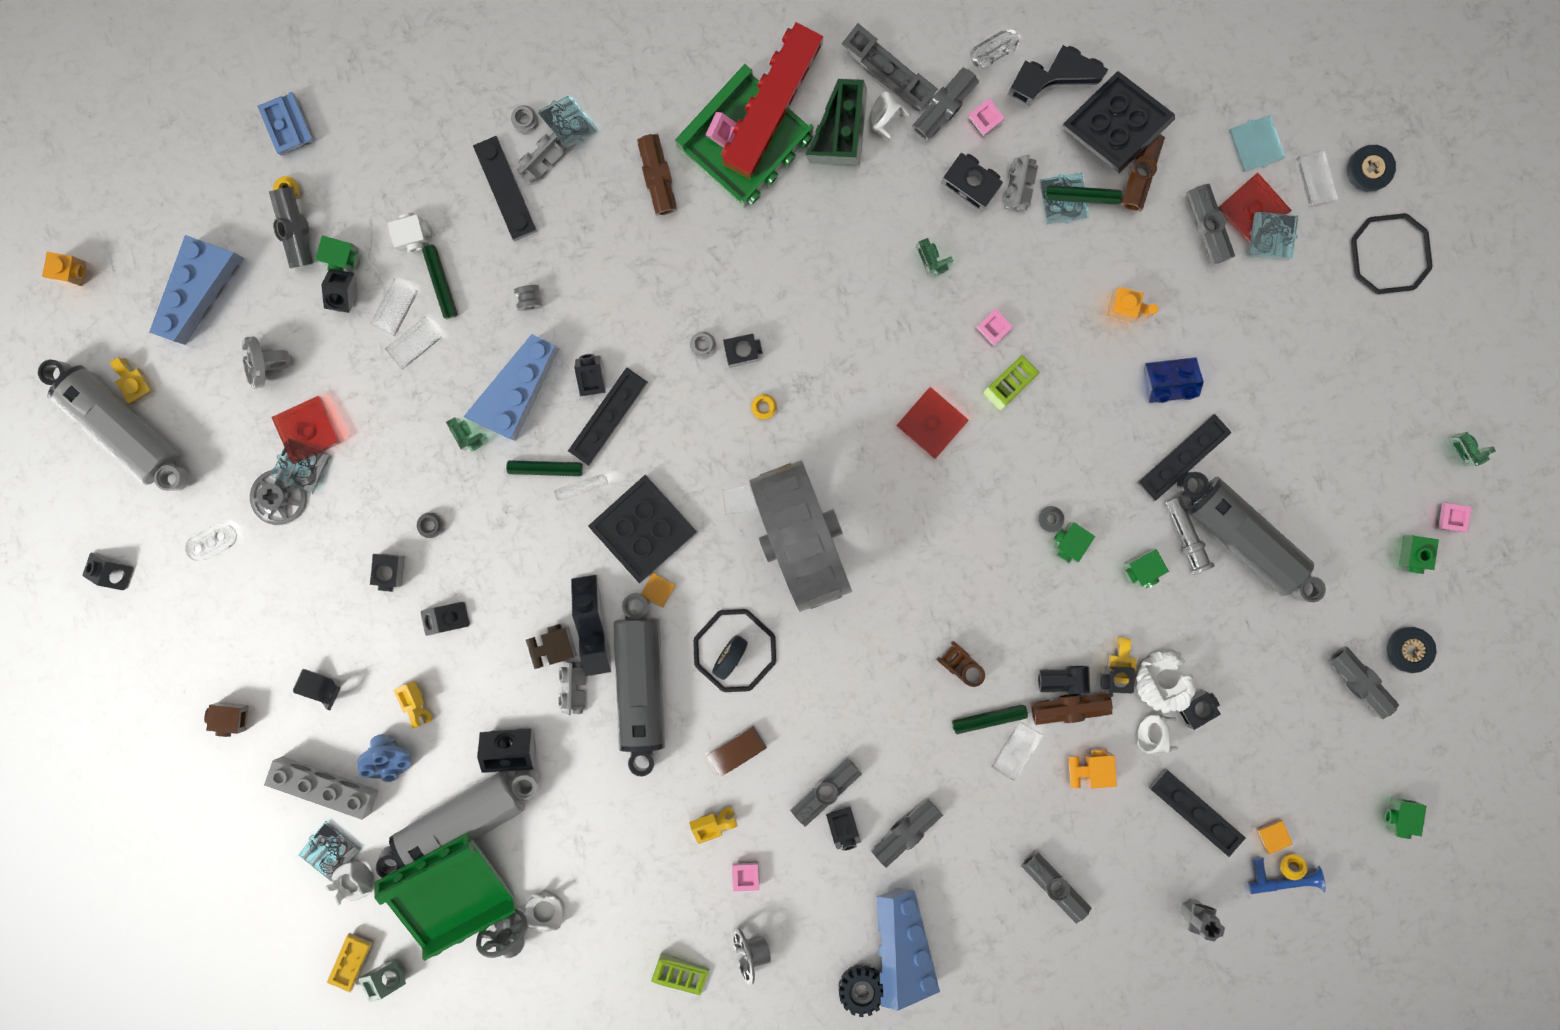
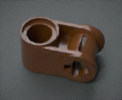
(960, 664)

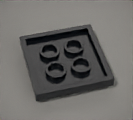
(1118, 121)
(642, 528)

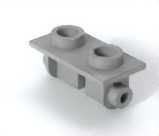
(533, 164)
(1022, 171)
(570, 697)

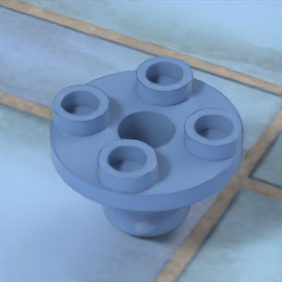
(383, 759)

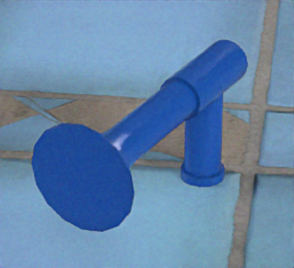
(1263, 885)

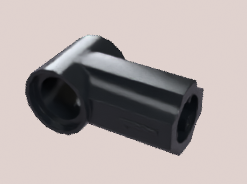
(1070, 680)

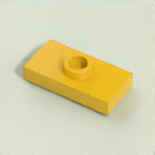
(349, 962)

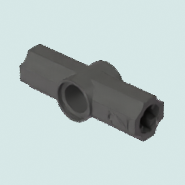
(945, 104)
(1206, 208)
(290, 227)
(1363, 682)
(838, 779)
(906, 832)
(1067, 897)
(1202, 920)

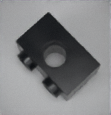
(979, 195)
(506, 750)

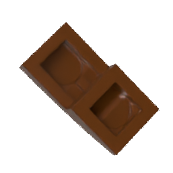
(736, 751)

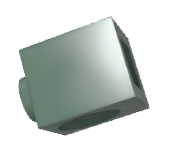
(373, 984)

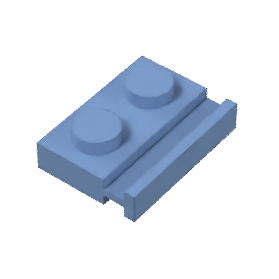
(285, 123)

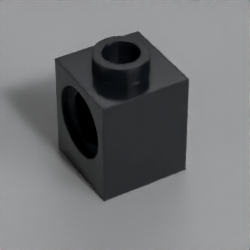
(339, 290)
(731, 345)
(395, 562)
(1211, 711)

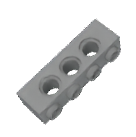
(321, 787)

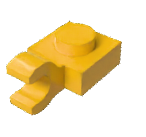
(132, 383)
(1122, 659)
(410, 701)
(710, 827)

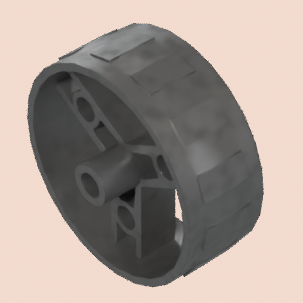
(800, 536)

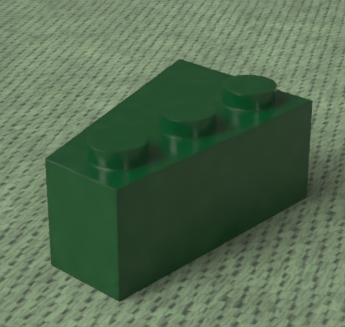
(842, 126)

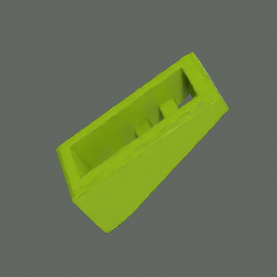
(999, 394)
(684, 966)

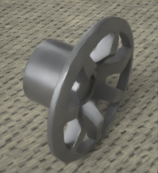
(273, 498)
(505, 938)
(754, 954)

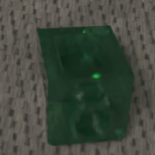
(929, 255)
(461, 433)
(1467, 449)

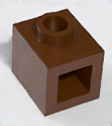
(226, 718)

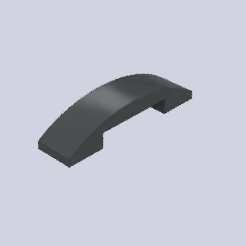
(887, 68)

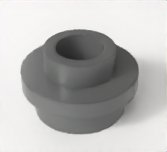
(422, 521)
(1043, 522)

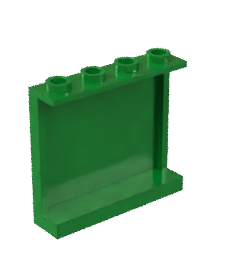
(707, 154)
(446, 895)

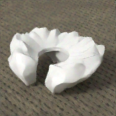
(1151, 692)

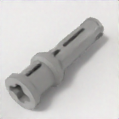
(1192, 545)

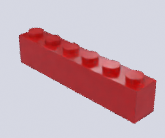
(772, 100)

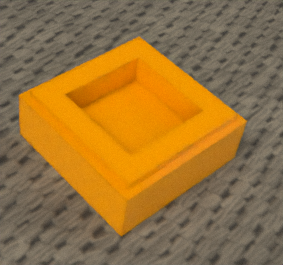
(658, 590)
(1274, 836)

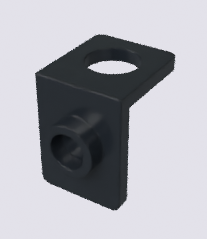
(99, 570)
(445, 618)
(1107, 680)
(317, 687)

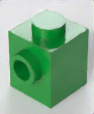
(337, 254)
(1072, 542)
(1418, 553)
(1145, 568)
(1405, 817)

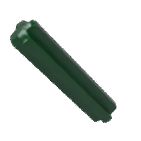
(1083, 194)
(439, 281)
(544, 468)
(989, 719)

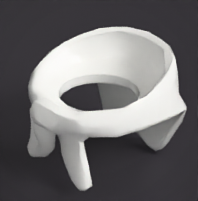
(887, 103)
(1144, 739)
(359, 874)
(554, 923)

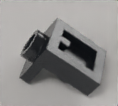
(589, 375)
(843, 829)

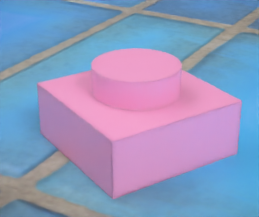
(986, 117)
(721, 129)
(994, 327)
(1454, 517)
(745, 876)

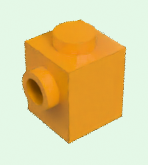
(63, 268)

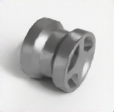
(528, 297)

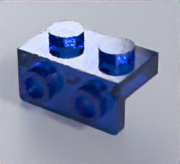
(1173, 380)

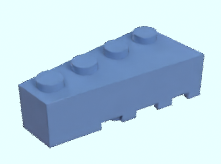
(192, 288)
(512, 393)
(904, 949)

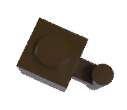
(556, 646)

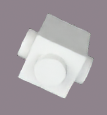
(409, 232)

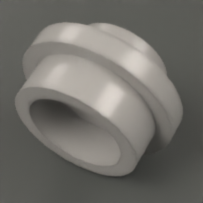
(518, 113)
(699, 337)

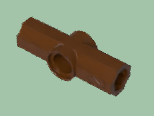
(657, 174)
(1137, 184)
(1071, 708)

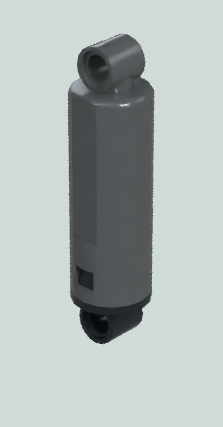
(1251, 537)
(639, 684)

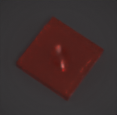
(1251, 197)
(932, 423)
(306, 430)

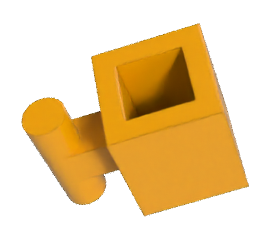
(1128, 304)
(1098, 769)

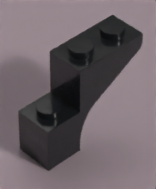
(1067, 69)
(590, 625)

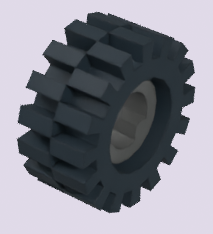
(849, 995)

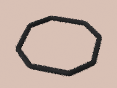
(1427, 250)
(757, 622)

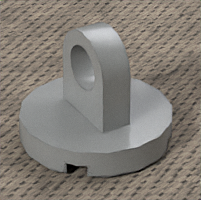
(258, 362)

